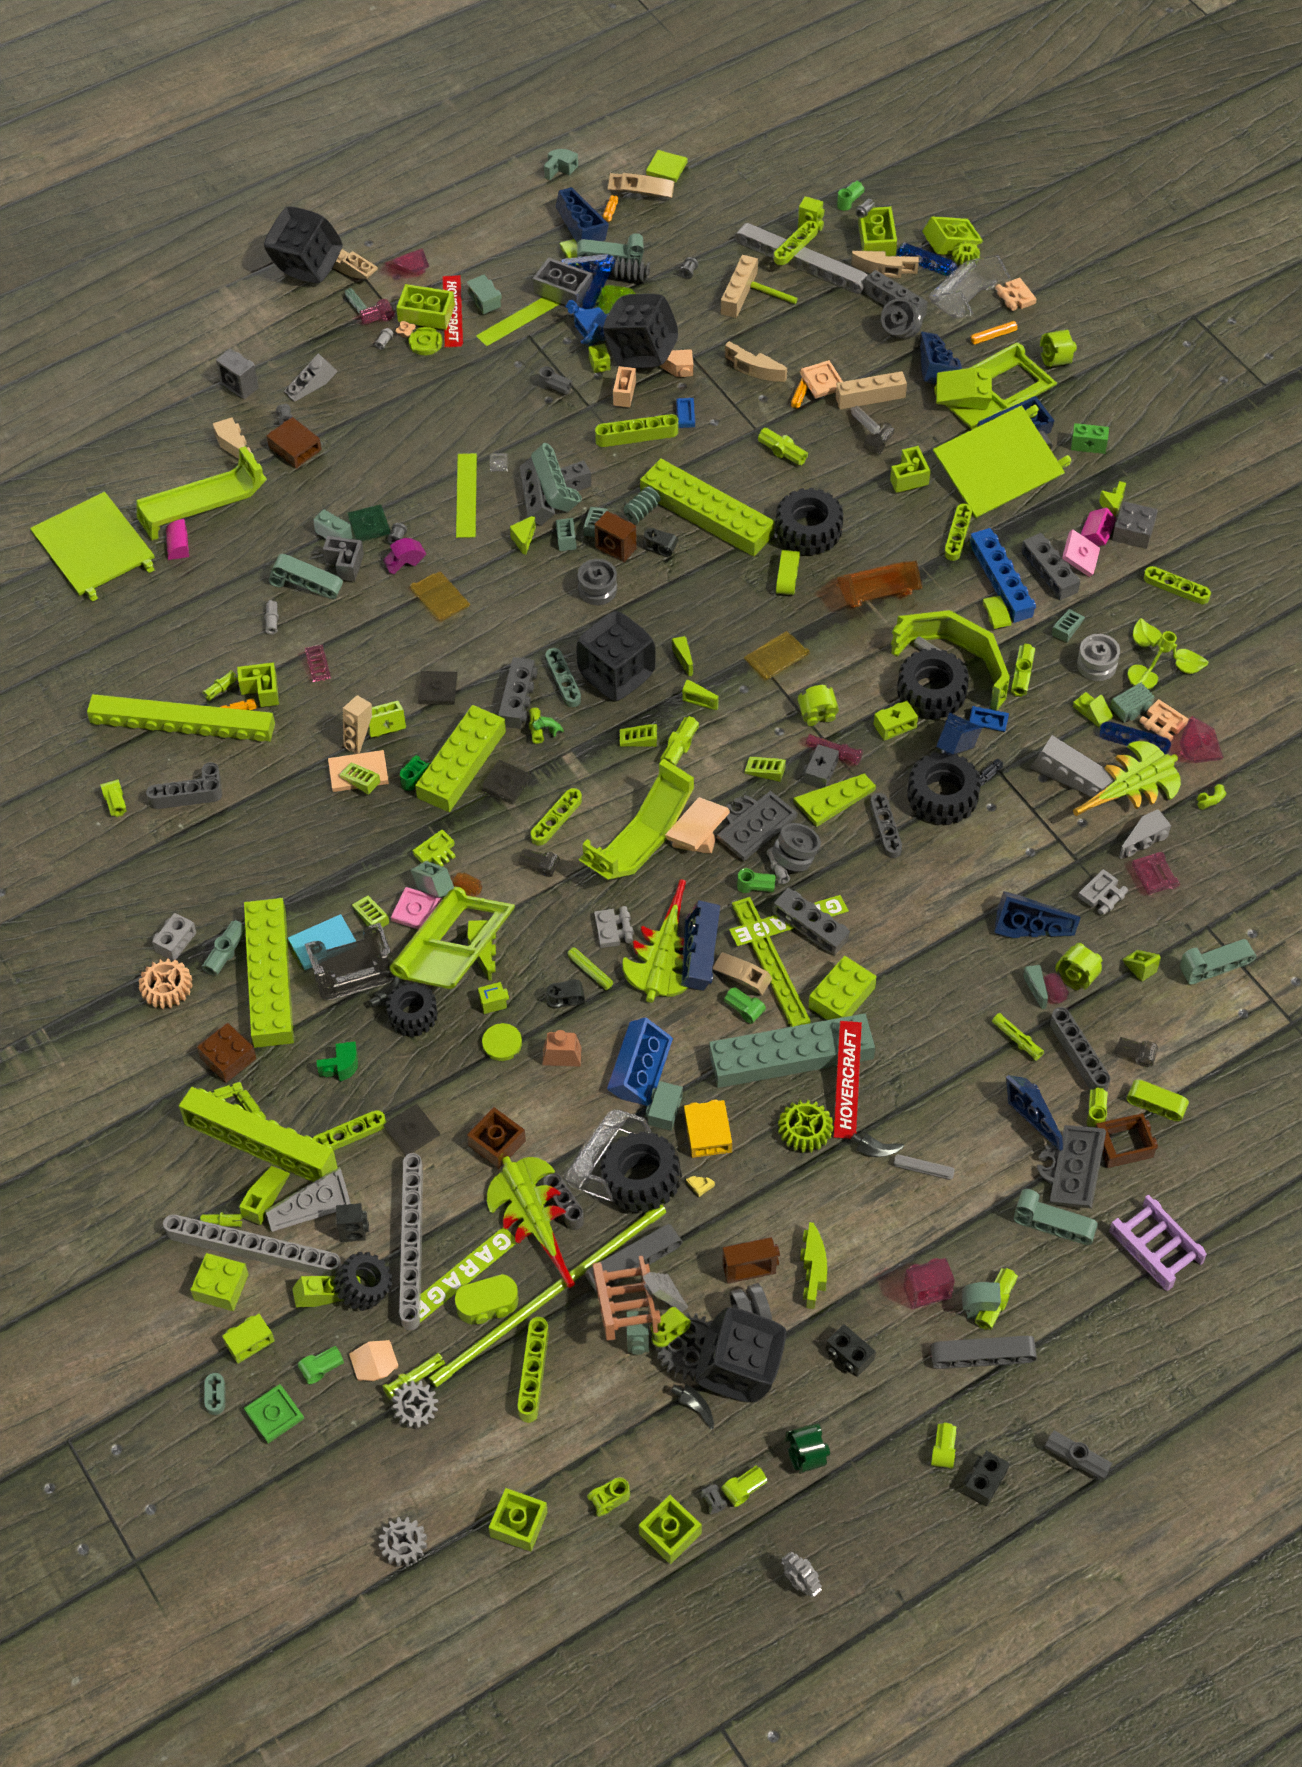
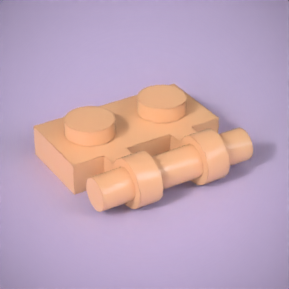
(1020, 294)
(1167, 717)

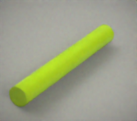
(773, 292)

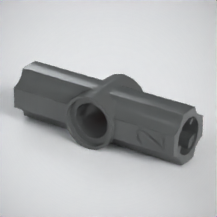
(1090, 1462)

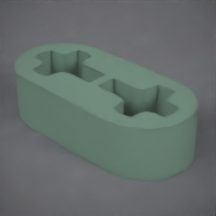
(210, 1394)

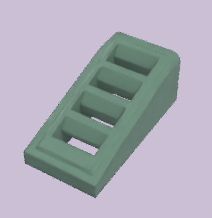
(589, 529)
(566, 534)
(1063, 634)
(1035, 981)

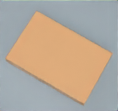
(372, 760)
(697, 823)

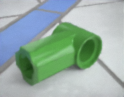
(849, 195)
(755, 881)
(749, 1008)
(315, 1367)

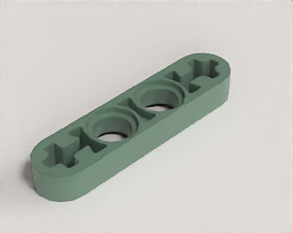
(566, 676)

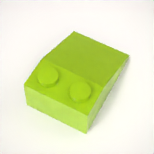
(946, 233)
(965, 388)

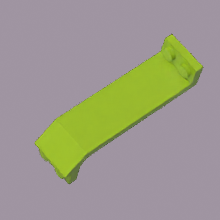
(201, 495)

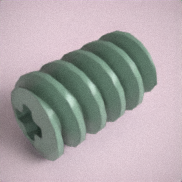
(641, 505)

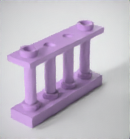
(1150, 1260)

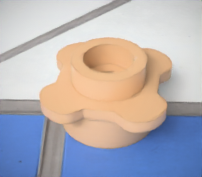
(405, 329)

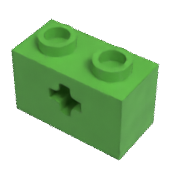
(1089, 438)

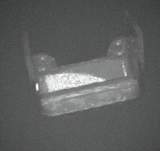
(965, 282)
(579, 1170)

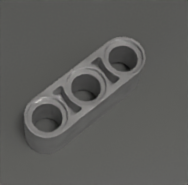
(572, 1206)

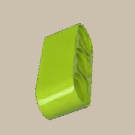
(787, 572)
(1157, 1100)

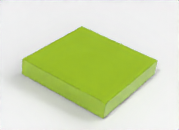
(666, 166)

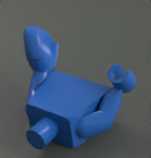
(588, 322)

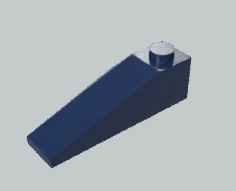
(1030, 1104)

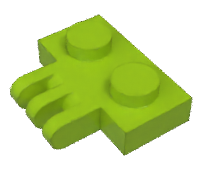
(436, 849)

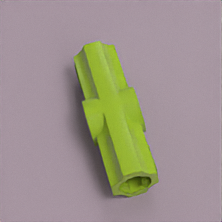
(782, 446)
(1023, 670)
(680, 740)
(1007, 1279)

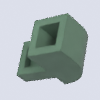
(560, 160)
(980, 1296)

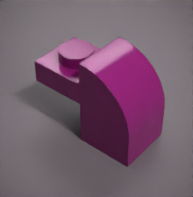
(404, 551)

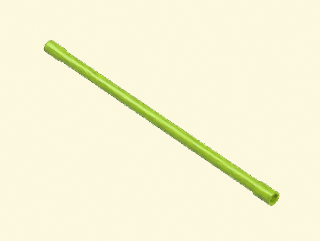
(447, 1371)

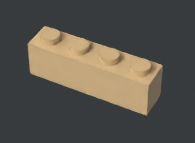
(739, 286)
(871, 390)

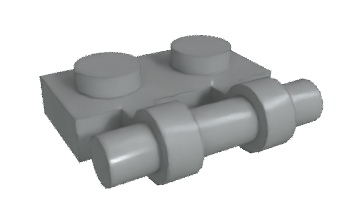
(1098, 888)
(607, 927)

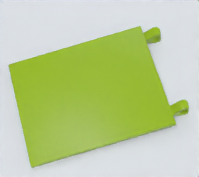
(1000, 461)
(93, 544)

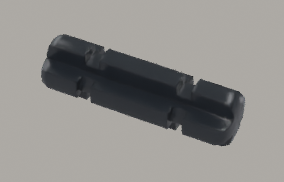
(990, 770)

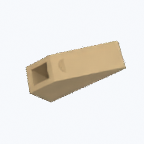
(229, 436)
(356, 721)
(743, 972)

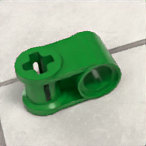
(412, 773)

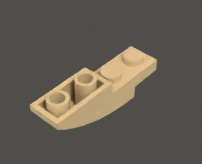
(641, 184)
(354, 265)
(887, 265)
(755, 366)

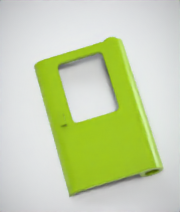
(1000, 363)
(442, 962)

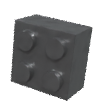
(237, 373)
(1135, 525)

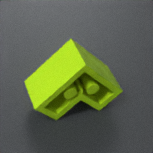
(912, 471)
(260, 680)

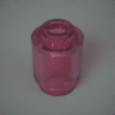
(1055, 988)

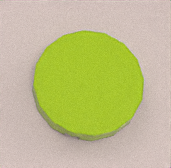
(425, 341)
(502, 1042)

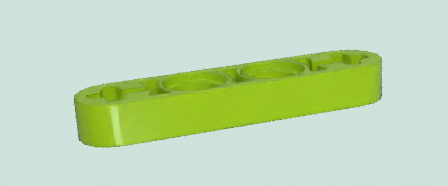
(784, 254)
(956, 531)
(1178, 582)
(553, 815)
(351, 1136)

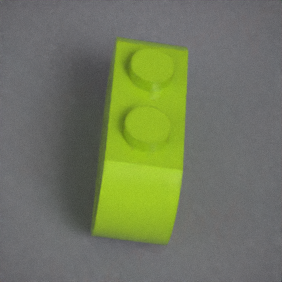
(486, 1299)

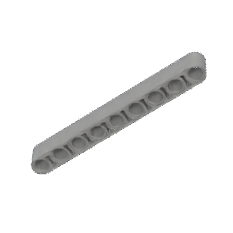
(804, 260)
(246, 1239)
(411, 1249)

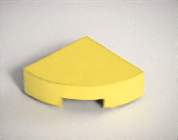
(700, 1185)

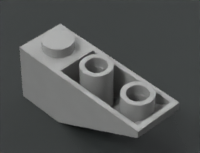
(314, 376)
(1150, 829)

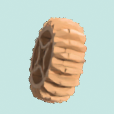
(164, 989)

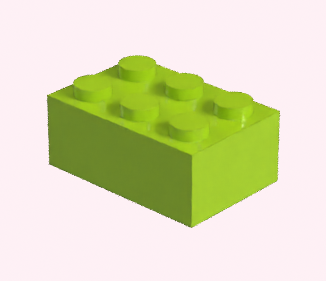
(878, 231)
(425, 306)
(842, 990)

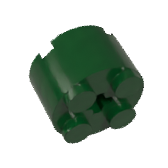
(807, 1448)

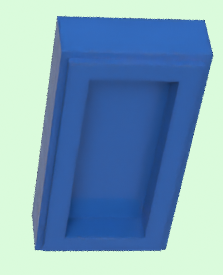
(685, 412)

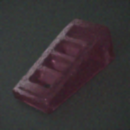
(317, 650)

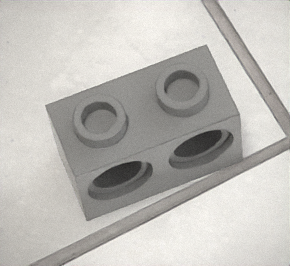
(176, 938)

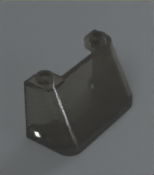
(352, 965)

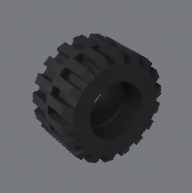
(412, 1022)
(352, 1290)

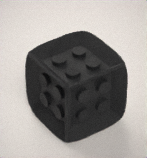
(303, 244)
(641, 330)
(616, 655)
(741, 1355)

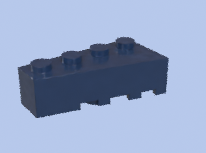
(958, 735)

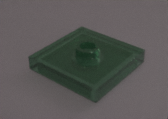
(369, 523)

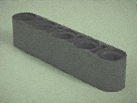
(1079, 1042)
(650, 1247)
(983, 1352)

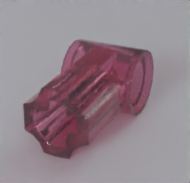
(382, 310)

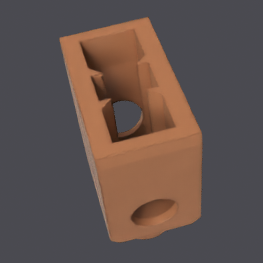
(562, 1049)

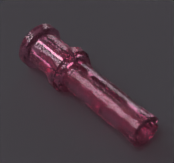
(845, 751)

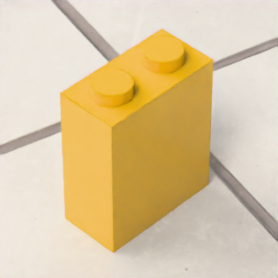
(708, 1128)

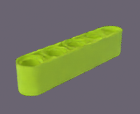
(636, 430)
(533, 1379)

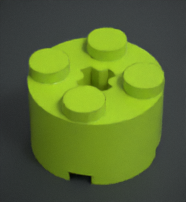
(1057, 348)
(818, 705)
(1079, 967)

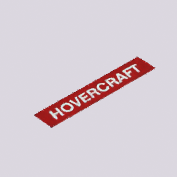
(454, 333)
(847, 1079)

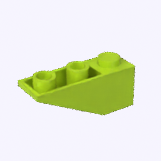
(485, 957)
(263, 1194)
(315, 1291)

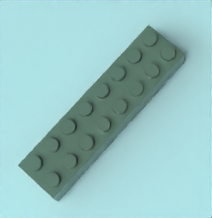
(783, 1051)

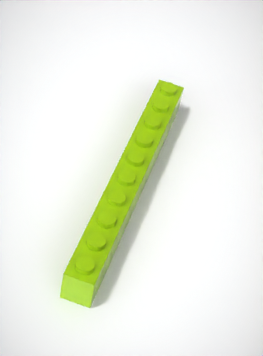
(181, 718)

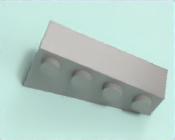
(1071, 768)

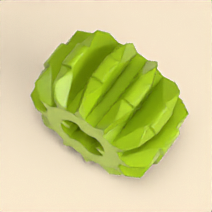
(965, 252)

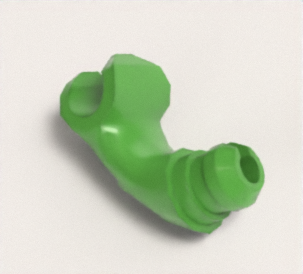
(544, 722)

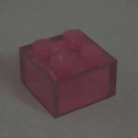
(928, 1283)

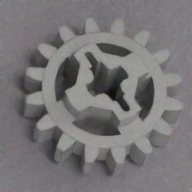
(413, 1395)
(400, 1532)
(801, 1574)

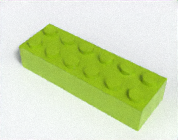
(460, 758)

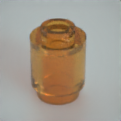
(468, 883)

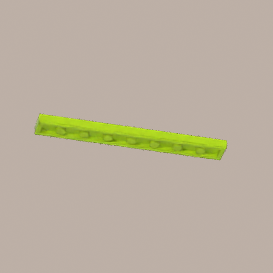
(771, 962)

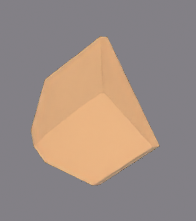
(373, 1360)

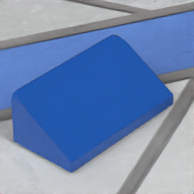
(989, 718)

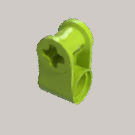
(672, 1325)
(608, 1497)

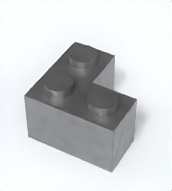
(346, 555)

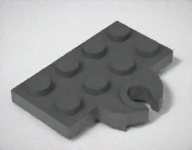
(754, 823)
(1074, 1167)

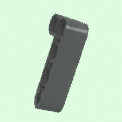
(189, 791)

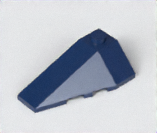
(935, 357)
(1025, 917)

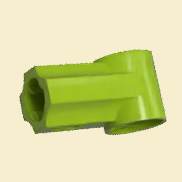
(113, 794)
(1097, 1107)
(944, 1451)
(740, 1488)

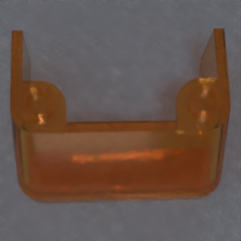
(880, 582)

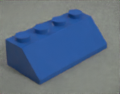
(640, 1062)

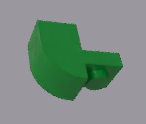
(344, 1065)

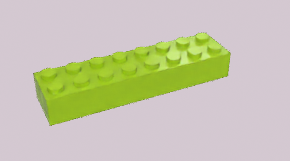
(709, 507)
(268, 973)
(257, 1135)

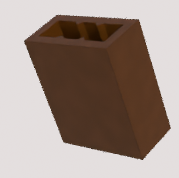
(294, 442)

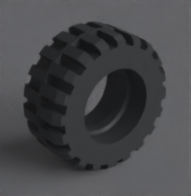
(809, 538)
(937, 665)
(943, 807)
(637, 1150)

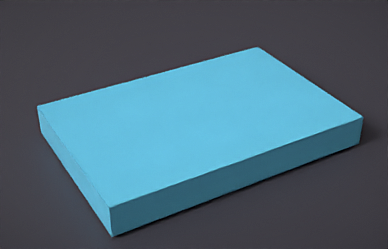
(330, 932)

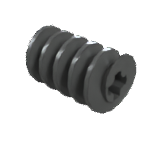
(632, 270)

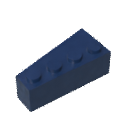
(580, 217)
(1042, 421)
(699, 945)

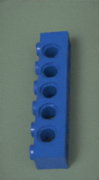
(1002, 575)

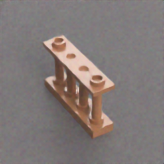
(608, 1308)

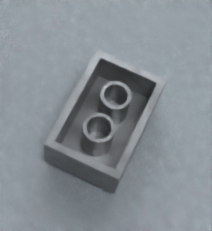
(561, 282)

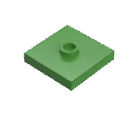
(274, 1413)

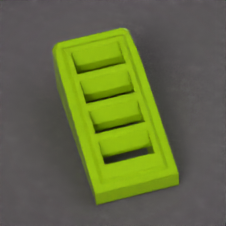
(682, 652)
(698, 695)
(646, 741)
(771, 774)
(367, 787)
(383, 918)

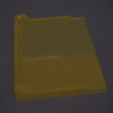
(440, 596)
(776, 655)

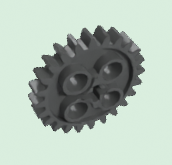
(678, 1358)

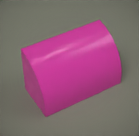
(1099, 526)
(177, 540)

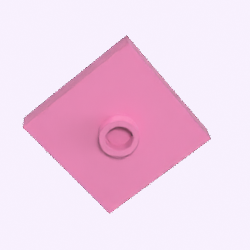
(1081, 553)
(414, 908)

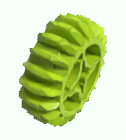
(806, 1115)

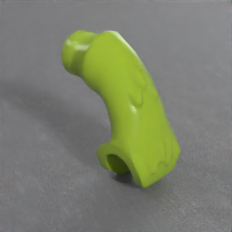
(1206, 801)

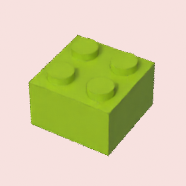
(219, 1282)
(518, 1519)
(670, 1529)

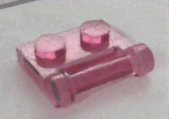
(1151, 876)

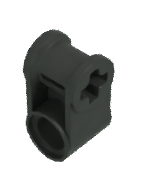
(660, 543)
(566, 992)

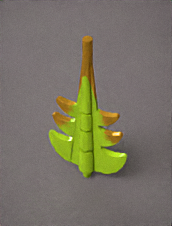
(1143, 776)

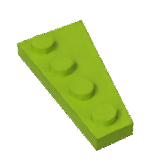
(833, 799)

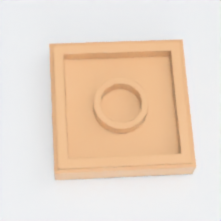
(821, 378)

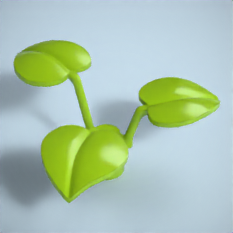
(1147, 635)

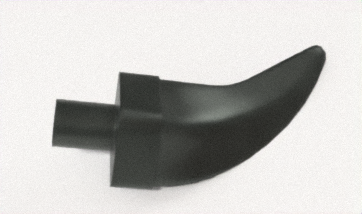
(381, 996)
(872, 1147)
(693, 1399)

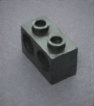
(351, 1222)
(854, 1347)
(989, 1479)

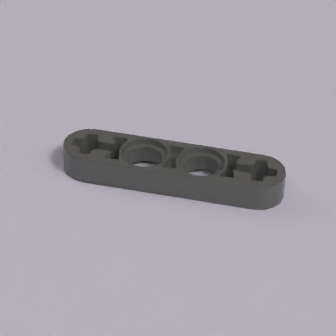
(886, 825)

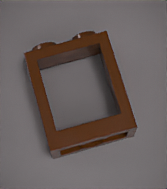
(1122, 1124)
(750, 1260)

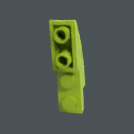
(815, 1263)

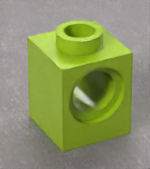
(599, 358)

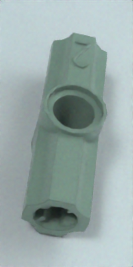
(219, 956)

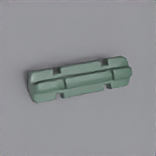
(355, 300)

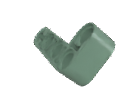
(633, 249)
(552, 480)
(304, 575)
(1200, 967)
(1053, 1220)

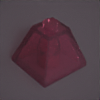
(410, 263)
(1200, 742)

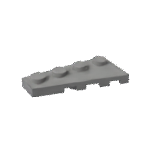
(310, 1202)
(663, 1288)

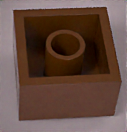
(615, 536)
(226, 1052)
(496, 1137)

